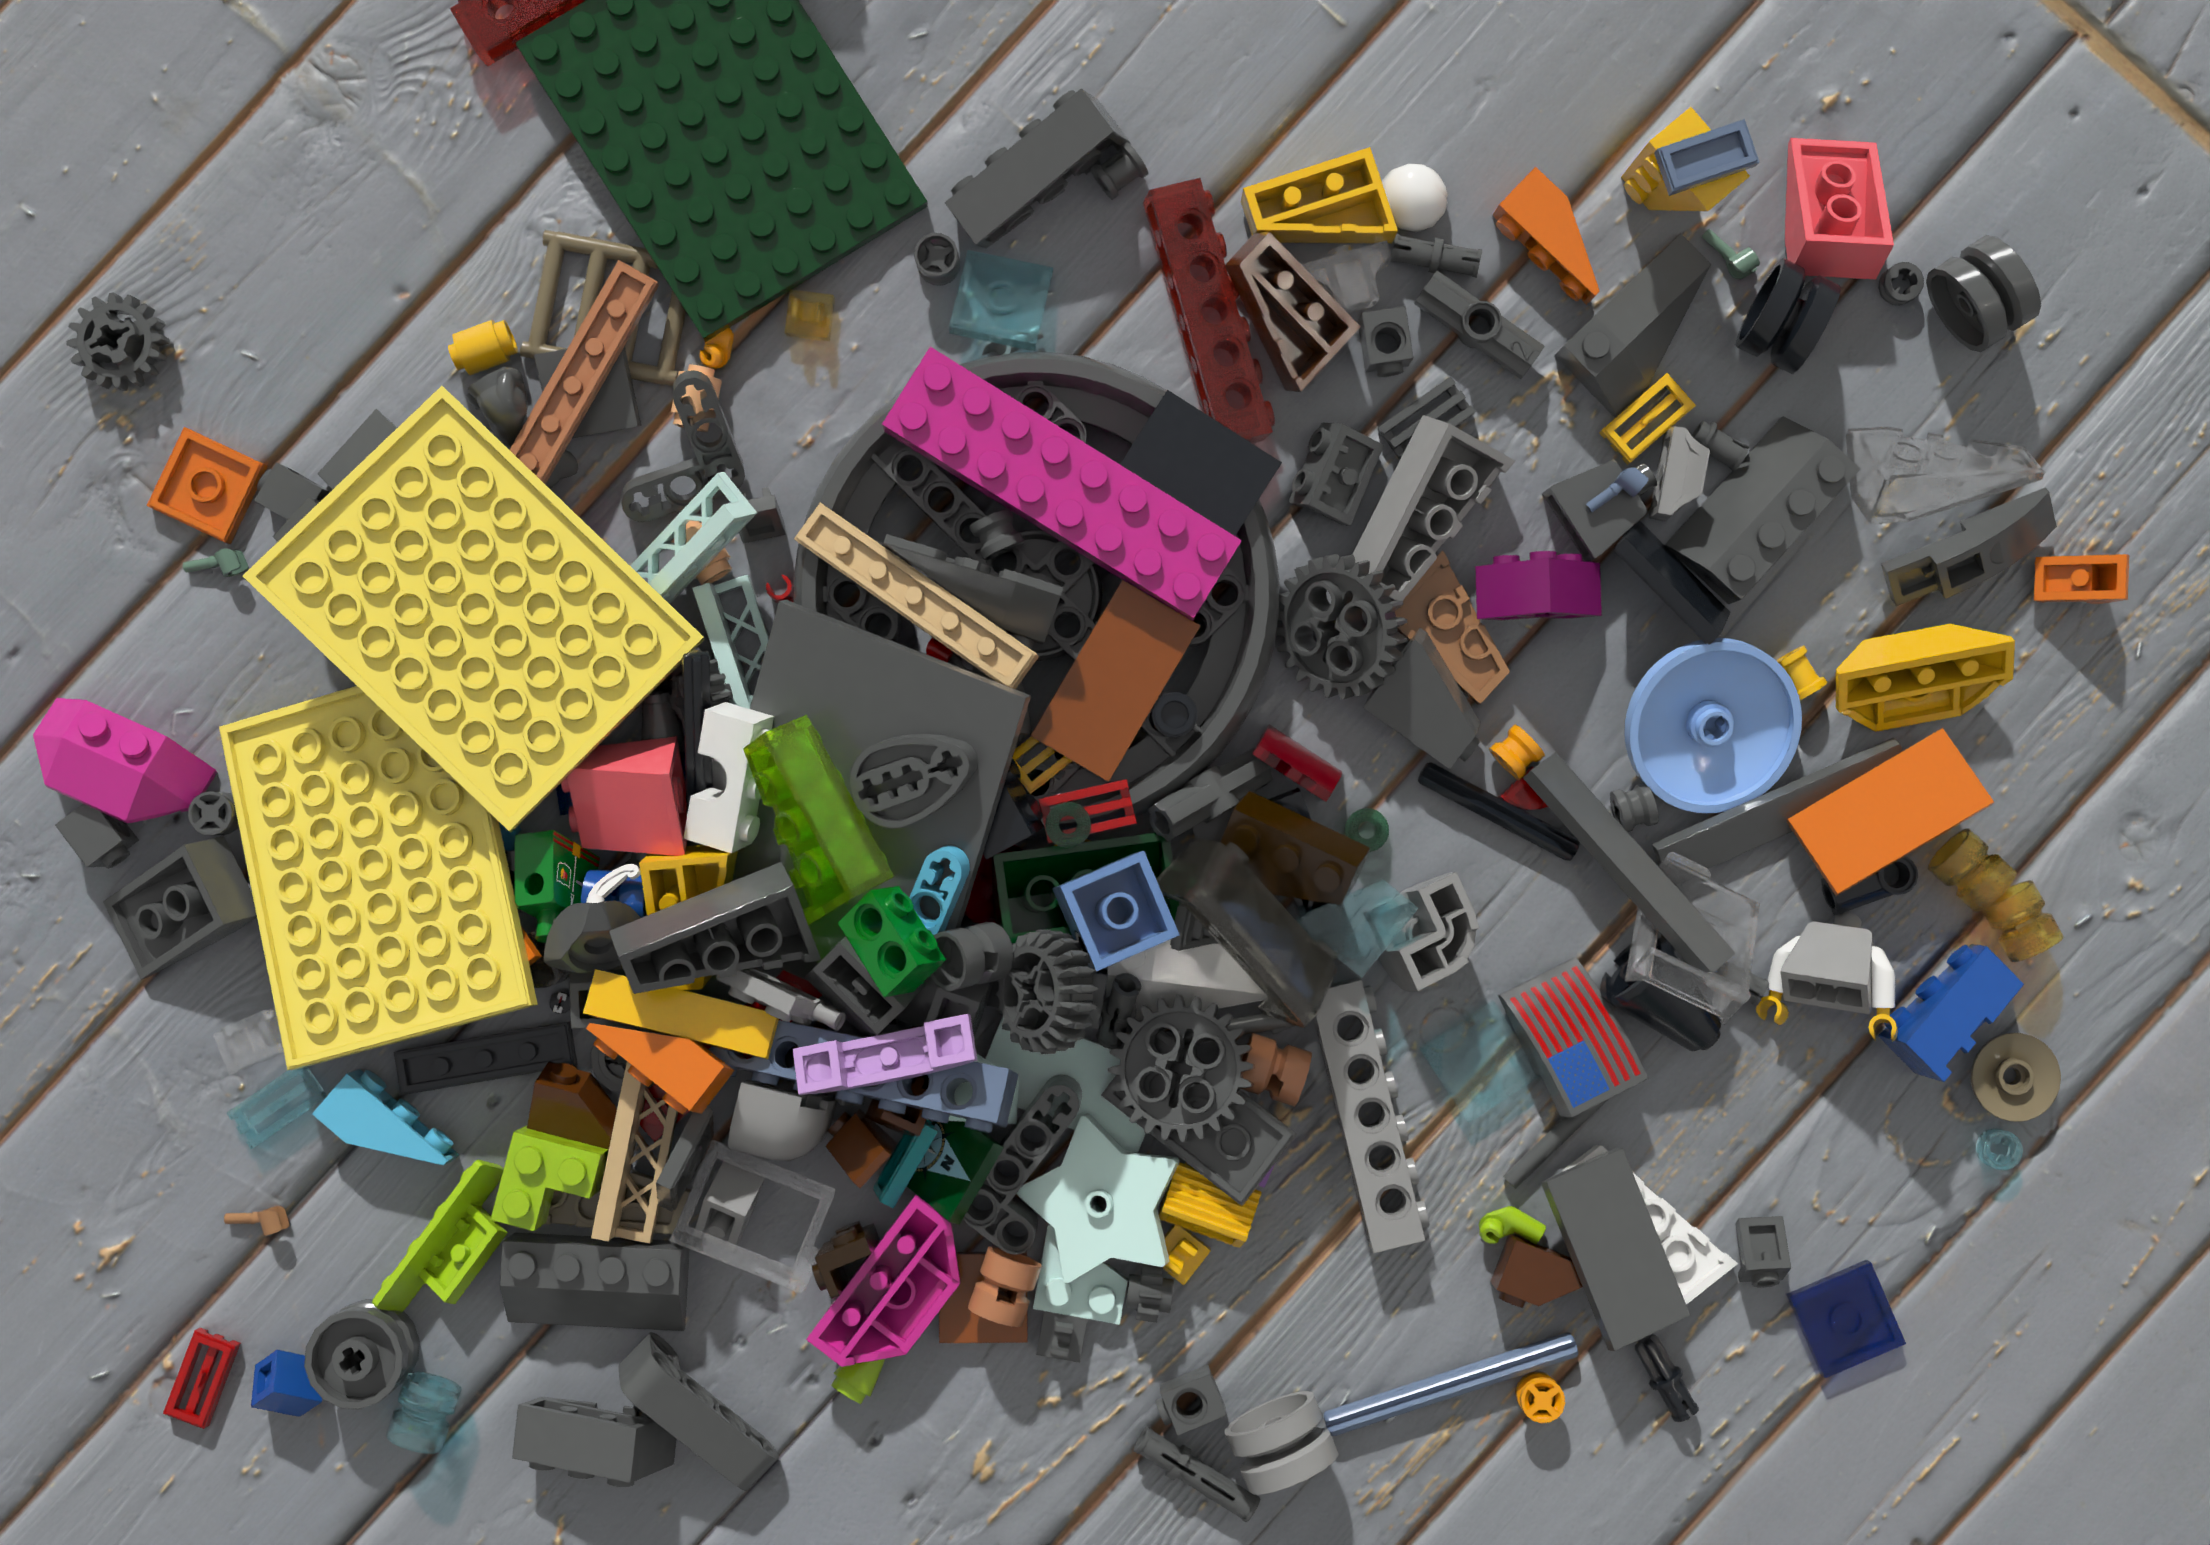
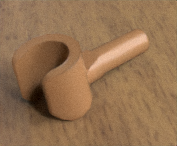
(271, 1219)

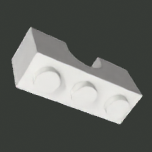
(728, 817)

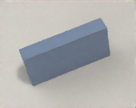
(1706, 157)

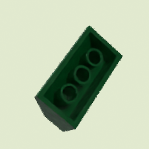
(1025, 879)

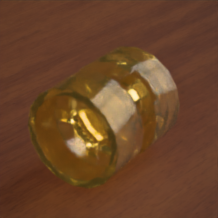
(1967, 865)
(2016, 906)

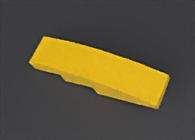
(682, 1015)

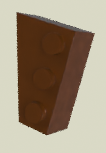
(1289, 309)

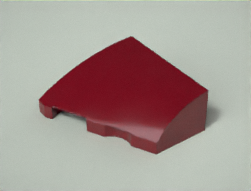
(1297, 763)

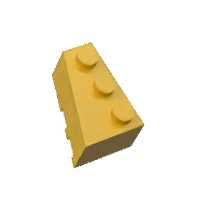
(1646, 183)

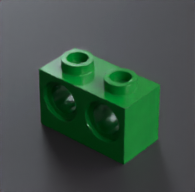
(892, 941)

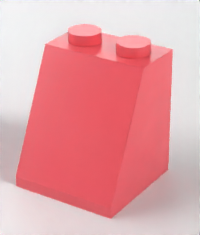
(630, 798)

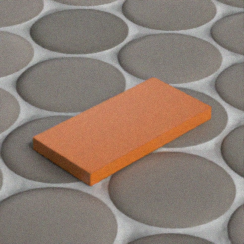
(1890, 811)

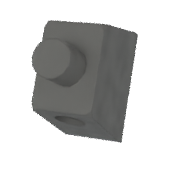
(1599, 529)

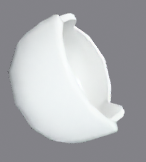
(1415, 196)

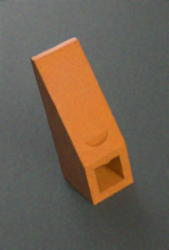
(1545, 224)
(677, 1065)

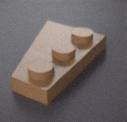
(1445, 613)

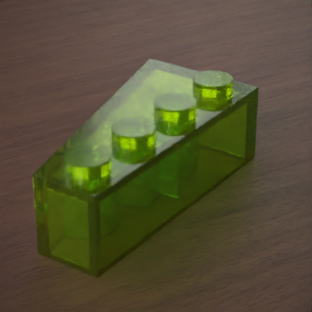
(815, 818)

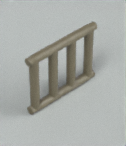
(599, 253)

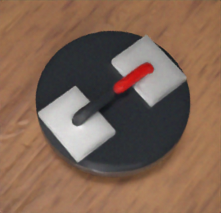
(560, 1002)

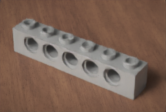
(1383, 1227)

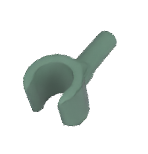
(1739, 264)
(230, 562)

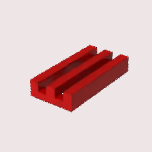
(1125, 803)
(215, 1343)

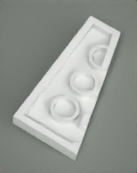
(1688, 1250)

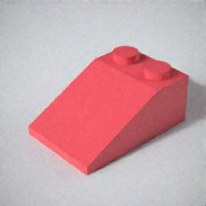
(1836, 209)

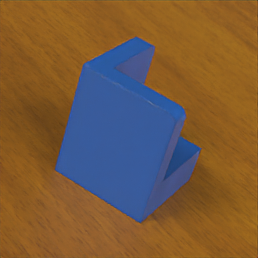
(283, 1385)

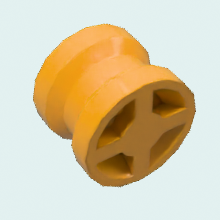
(1516, 752)
(1545, 1405)

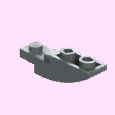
(1982, 550)

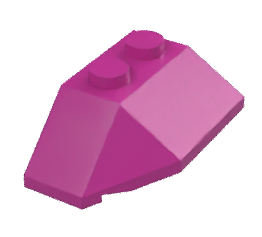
(116, 763)
(892, 1290)

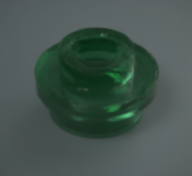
(1380, 825)
(1064, 839)

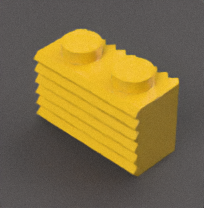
(1205, 1209)

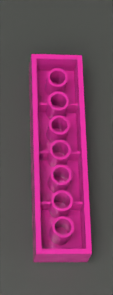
(1060, 484)

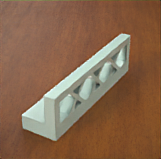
(703, 547)
(724, 642)

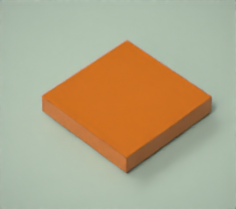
(207, 485)

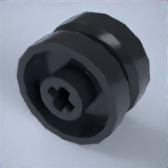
(1788, 316)

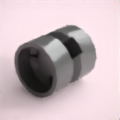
(973, 956)

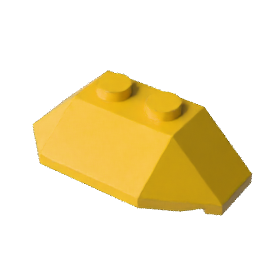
(1922, 675)

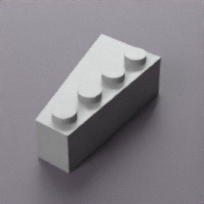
(1426, 501)

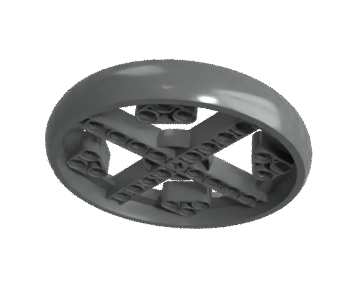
(1120, 403)

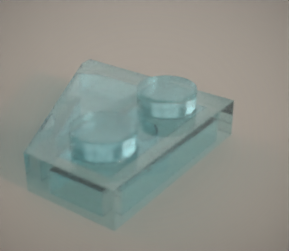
(1361, 925)

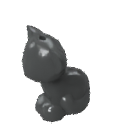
(504, 404)

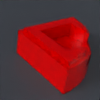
(1522, 795)

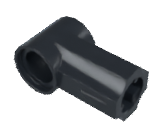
(1872, 888)

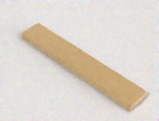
(916, 597)

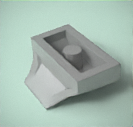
(1679, 473)

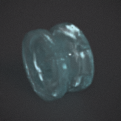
(1995, 1136)

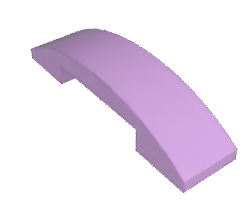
(885, 1057)

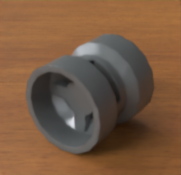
(934, 251)

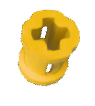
(1801, 672)

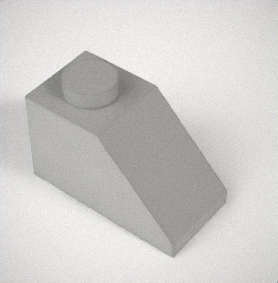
(729, 1203)

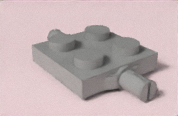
(782, 999)

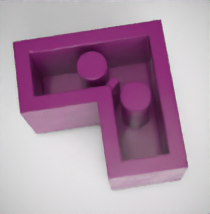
(1538, 587)

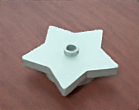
(1128, 1183)

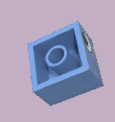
(1116, 911)

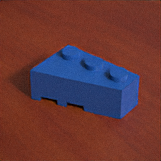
(1950, 1010)

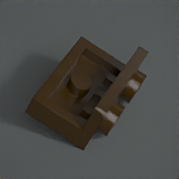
(847, 1246)

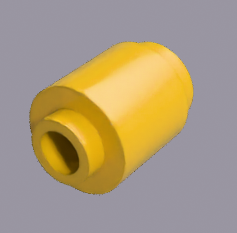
(482, 346)

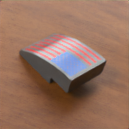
(1572, 1038)

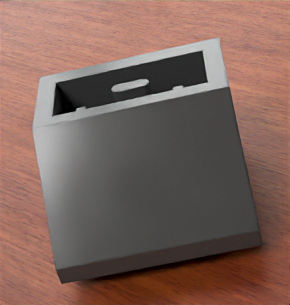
(852, 990)

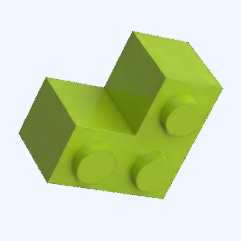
(538, 1167)

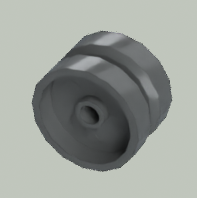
(1983, 293)
(346, 1375)

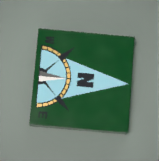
(954, 1169)

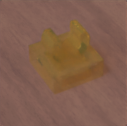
(809, 315)

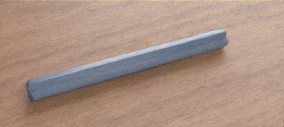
(1451, 1384)

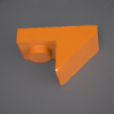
(2082, 578)

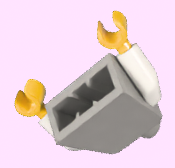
(1835, 970)

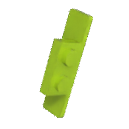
(450, 1246)

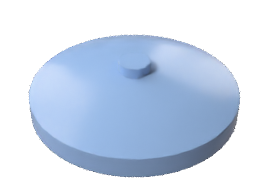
(1713, 725)

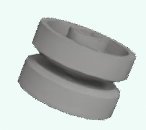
(1281, 1443)

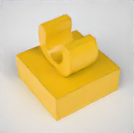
(1184, 1252)

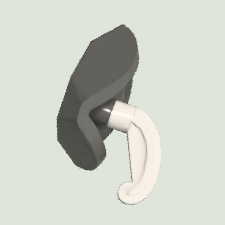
(581, 935)

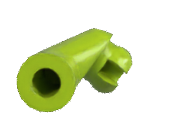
(1509, 1221)

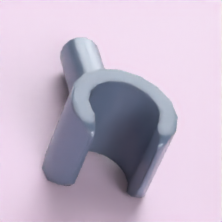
(1629, 480)

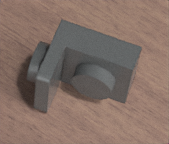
(1762, 1250)

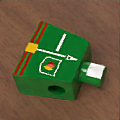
(549, 875)

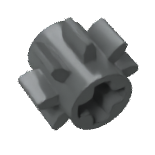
(1149, 1293)

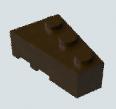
(1293, 852)

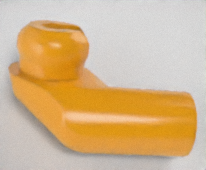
(717, 350)

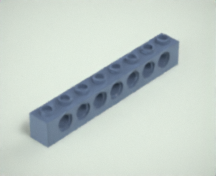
(991, 1084)

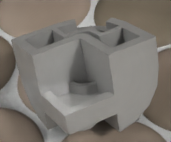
(1435, 937)
(778, 1121)

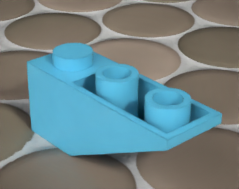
(371, 1118)

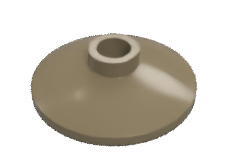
(2035, 1080)

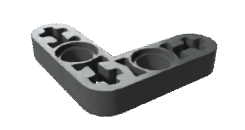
(707, 455)

